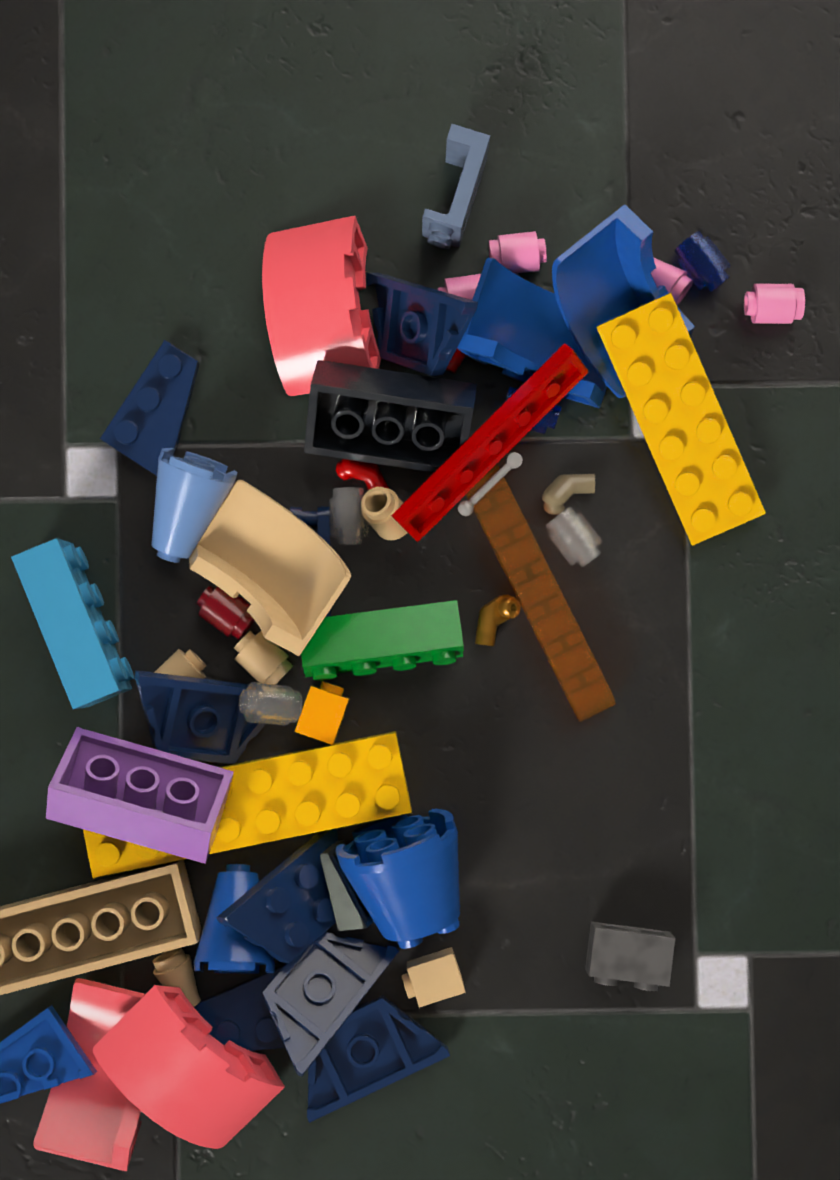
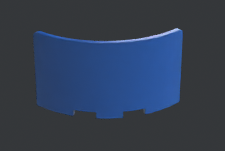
(603, 279)
(521, 329)

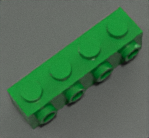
(384, 639)

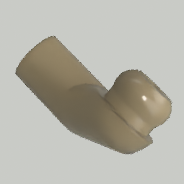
(563, 488)

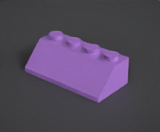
(139, 795)

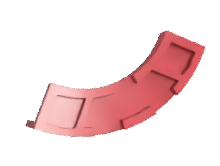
(314, 300)
(181, 1073)
(90, 1115)

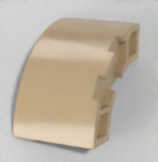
(273, 563)

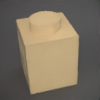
(433, 977)

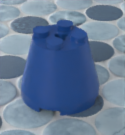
(406, 874)

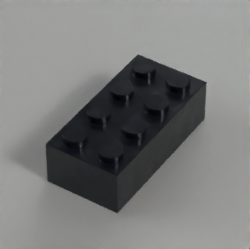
(387, 416)

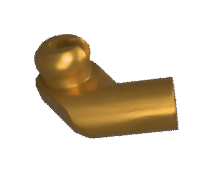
(494, 614)

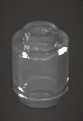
(346, 516)
(574, 537)
(270, 704)

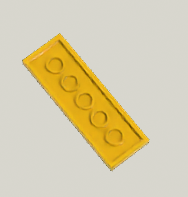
(681, 419)

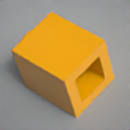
(323, 712)

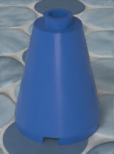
(221, 945)

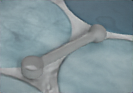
(513, 461)

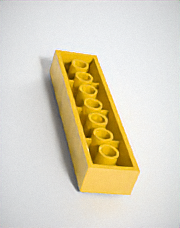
(287, 799)

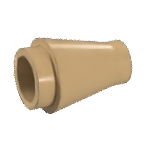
(176, 970)

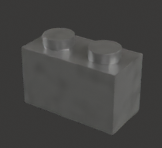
(629, 955)

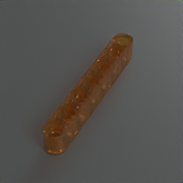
(541, 599)

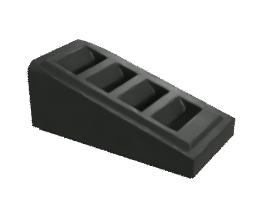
(346, 904)

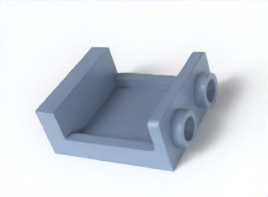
(466, 150)

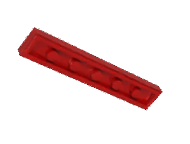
(490, 443)

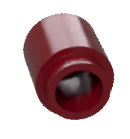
(224, 612)

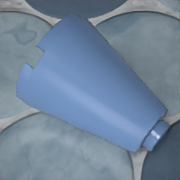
(186, 501)

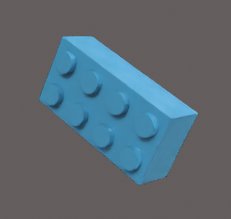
(73, 622)

